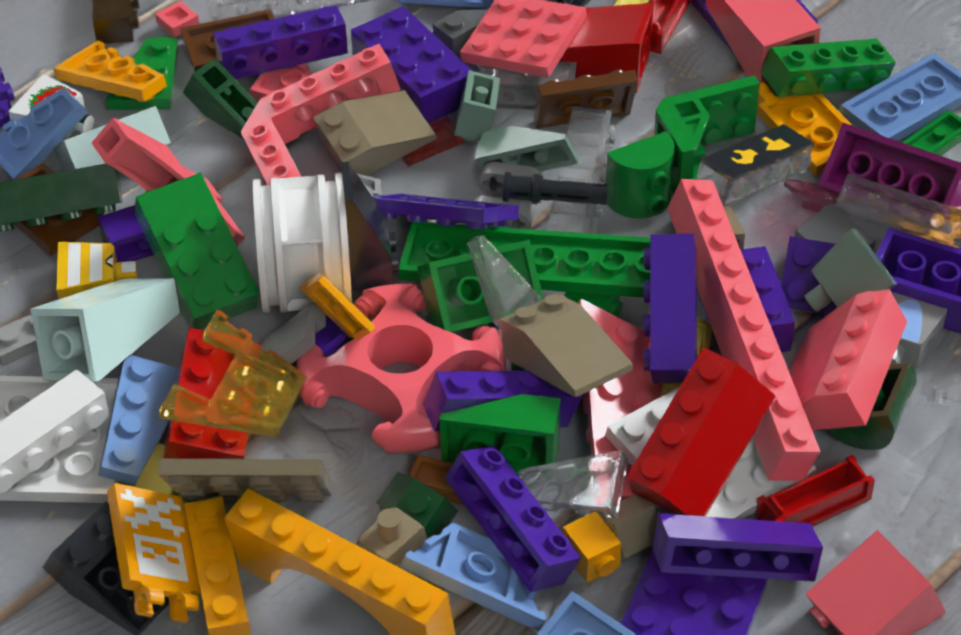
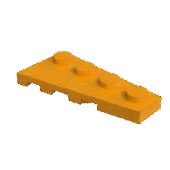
(110, 73)

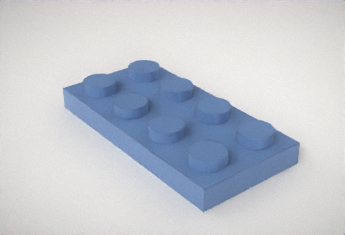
(906, 99)

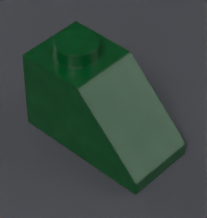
(418, 502)

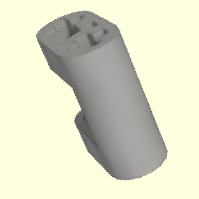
(495, 187)

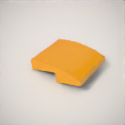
(337, 306)

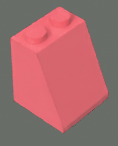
(875, 593)

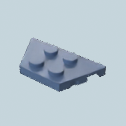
(475, 570)

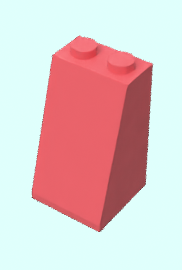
(758, 25)

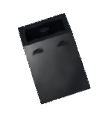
(90, 572)

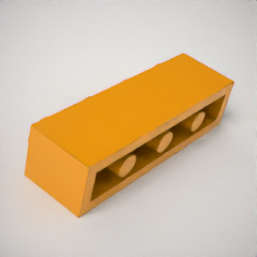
(216, 568)

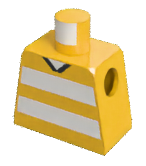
(89, 266)

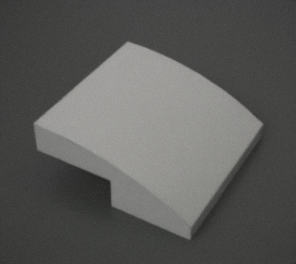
(297, 334)

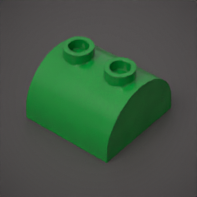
(641, 177)

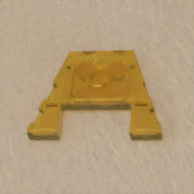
(252, 394)

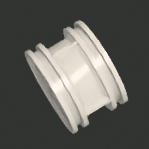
(298, 235)

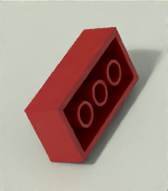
(201, 372)

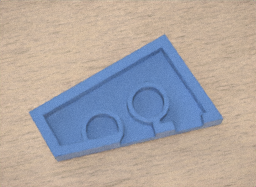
(34, 136)

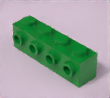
(827, 67)

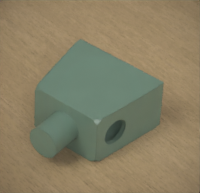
(847, 271)

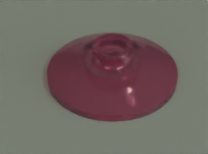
(813, 196)

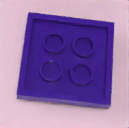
(692, 603)

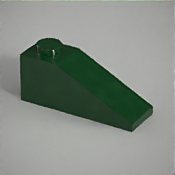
(220, 96)

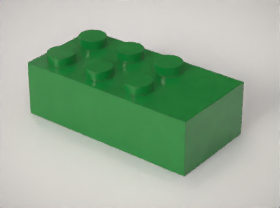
(196, 251)

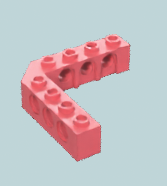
(291, 110)

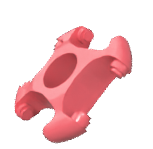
(397, 338)

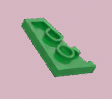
(162, 57)

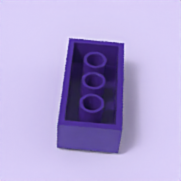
(419, 59)
(924, 272)

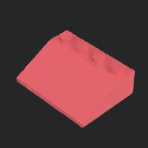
(847, 360)

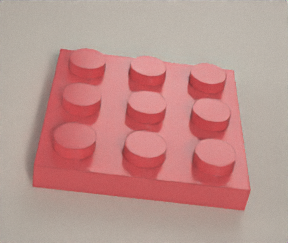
(524, 35)

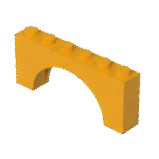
(277, 539)

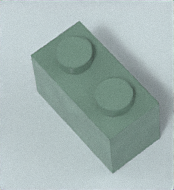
(477, 106)

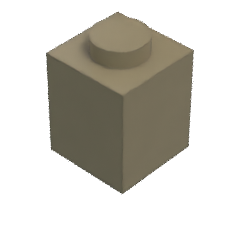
(634, 524)

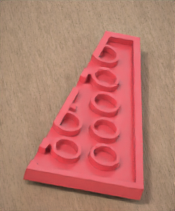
(623, 393)

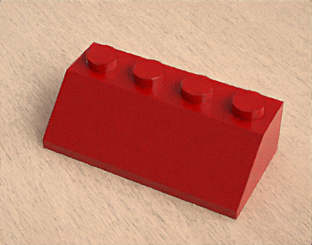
(700, 436)

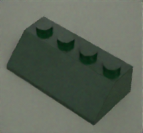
(59, 194)

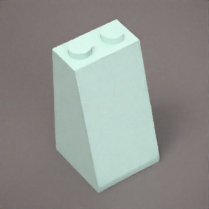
(101, 325)

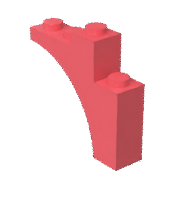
(148, 163)

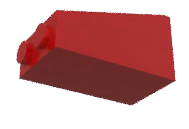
(613, 40)

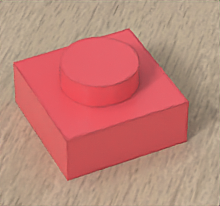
(176, 17)

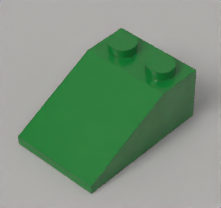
(454, 290)
(519, 427)

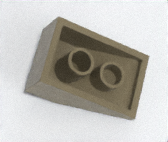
(373, 131)
(562, 345)

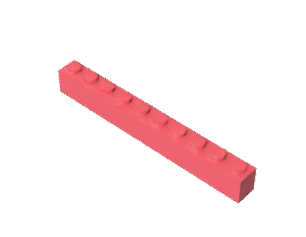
(743, 329)

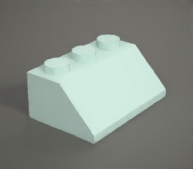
(80, 153)

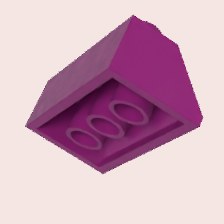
(893, 165)

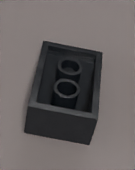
(370, 244)

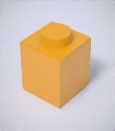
(596, 546)

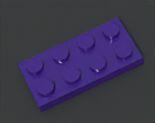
(446, 210)

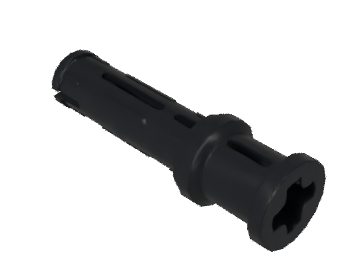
(538, 189)

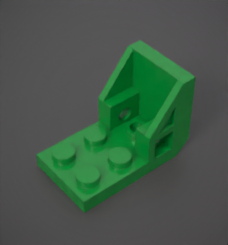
(705, 119)

